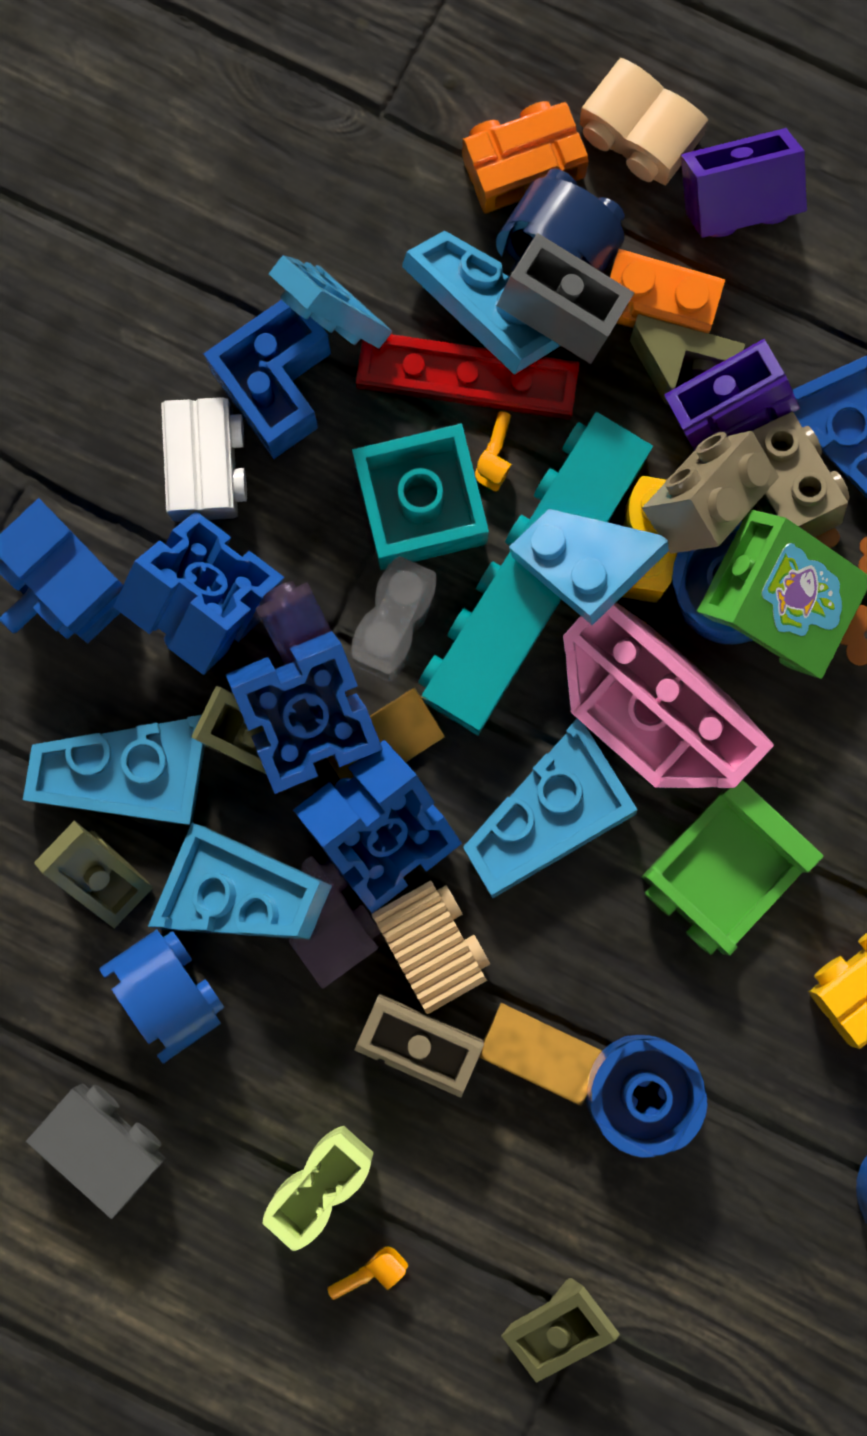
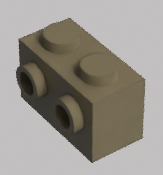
(805, 487)
(711, 492)

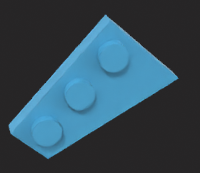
(469, 288)
(318, 295)
(125, 772)
(552, 813)
(237, 891)

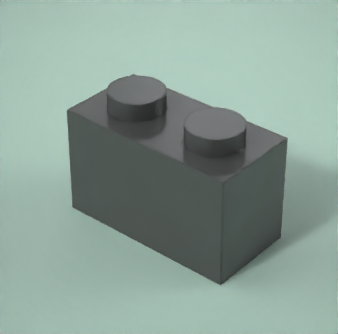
(564, 298)
(97, 1148)

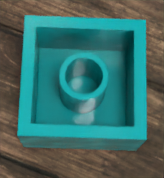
(421, 495)

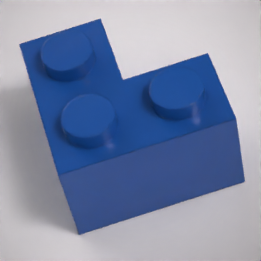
(259, 370)

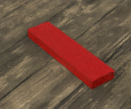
(467, 376)

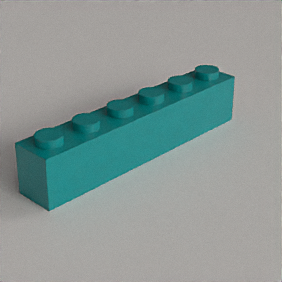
(514, 602)

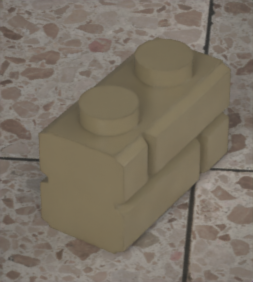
(420, 1045)

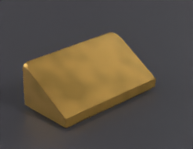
(404, 726)
(539, 1053)

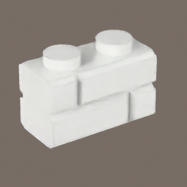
(201, 458)

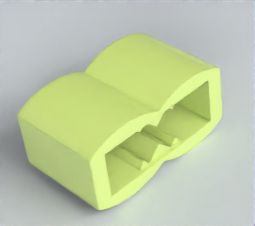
(307, 1197)

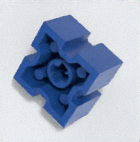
(55, 576)
(197, 592)
(304, 711)
(378, 826)

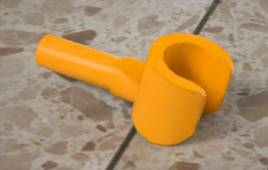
(490, 468)
(385, 1265)

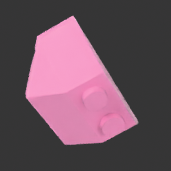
(657, 705)

